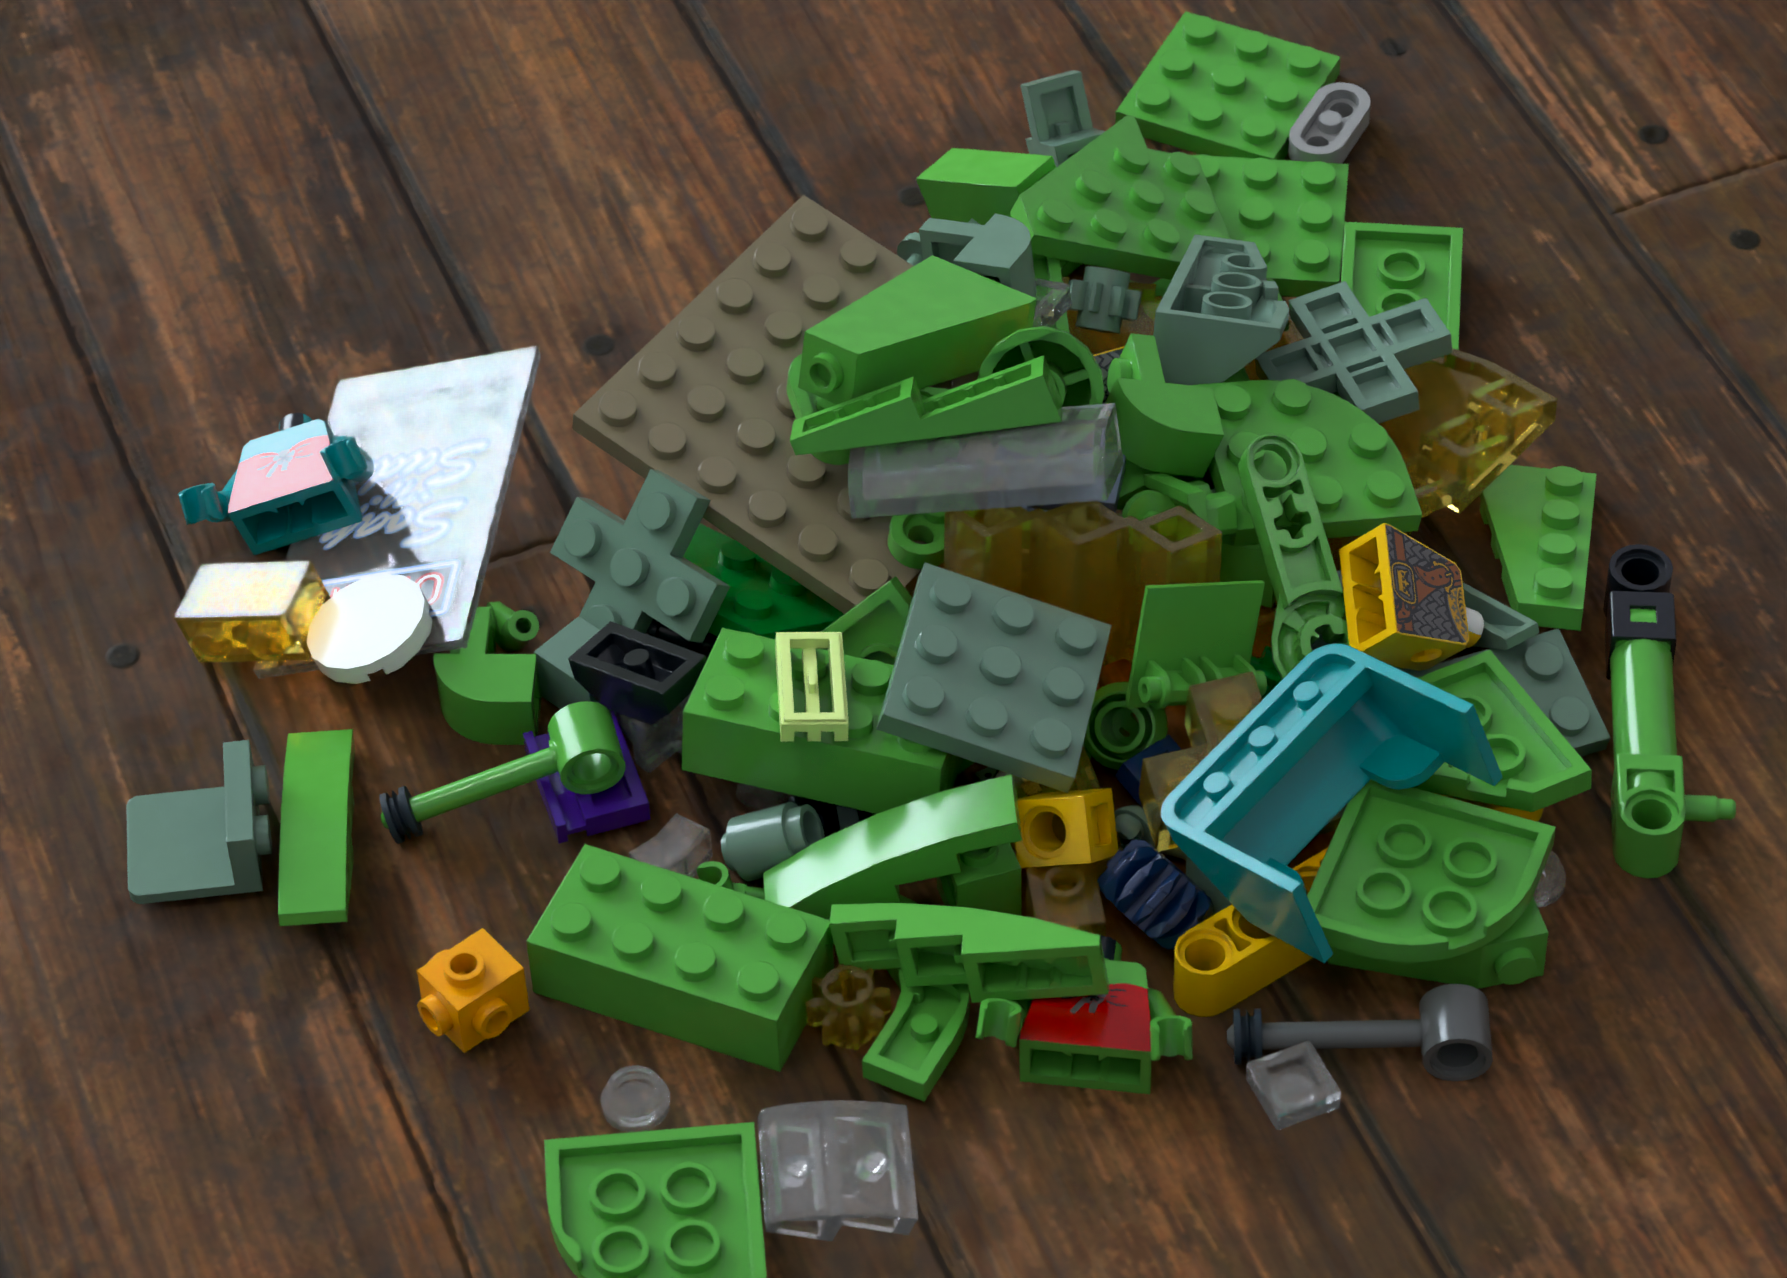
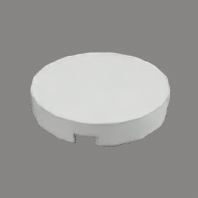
(369, 628)

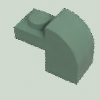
(1058, 116)
(994, 250)

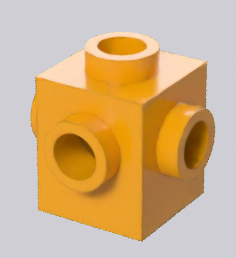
(472, 991)

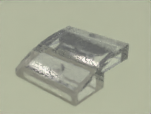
(836, 1168)

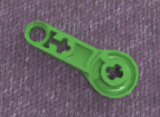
(1298, 568)

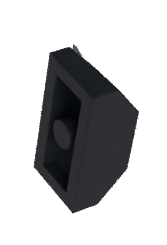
(636, 672)

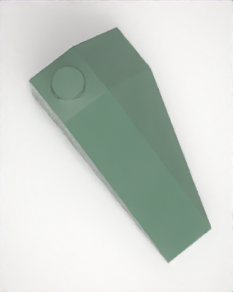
(1217, 312)

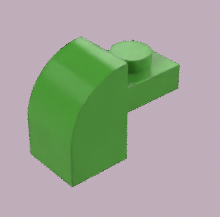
(1161, 423)
(488, 693)

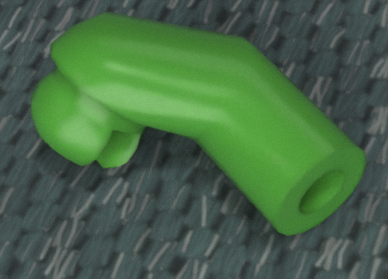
(512, 628)

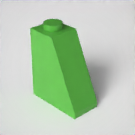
(982, 183)

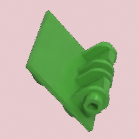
(1192, 638)

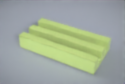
(813, 720)

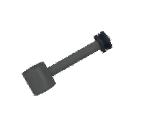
(1450, 1032)

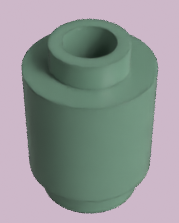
(768, 837)

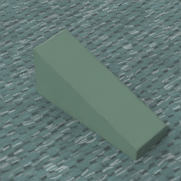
(1502, 624)

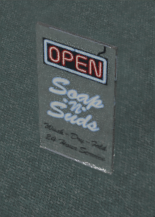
(437, 488)

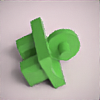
(1168, 492)

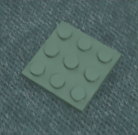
(995, 677)

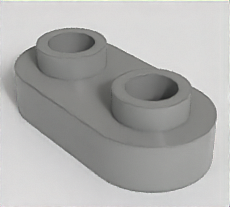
(1330, 124)

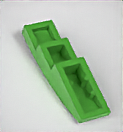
(316, 828)
(896, 848)
(960, 945)

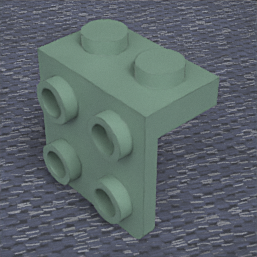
(201, 838)

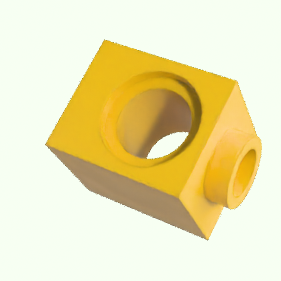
(1088, 827)

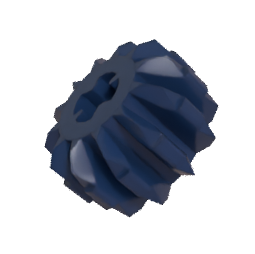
(1154, 893)

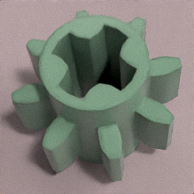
(1104, 300)

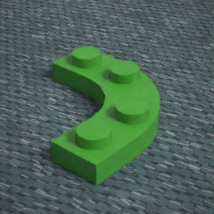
(918, 1035)

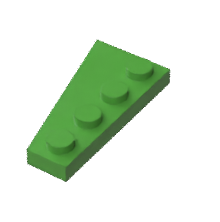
(1542, 539)

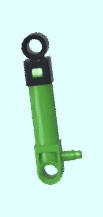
(1648, 773)

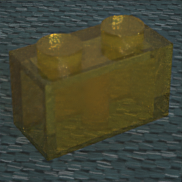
(251, 611)

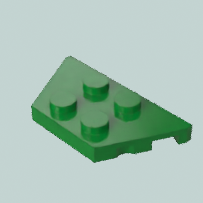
(759, 594)

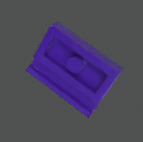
(596, 812)

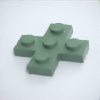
(1356, 352)
(641, 560)

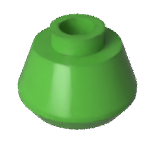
(1110, 718)

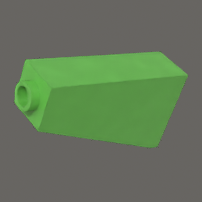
(921, 324)

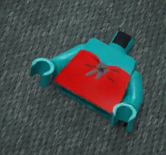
(287, 486)

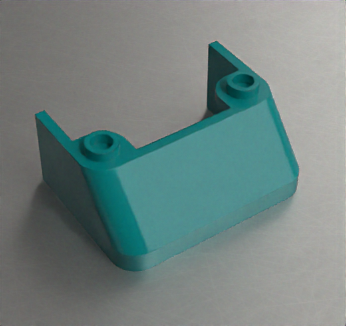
(1299, 763)

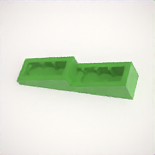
(898, 412)

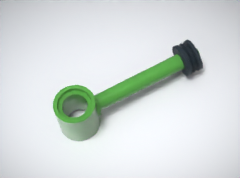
(581, 749)

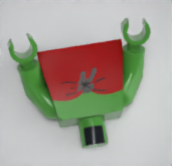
(1092, 1038)

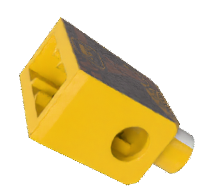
(1404, 601)

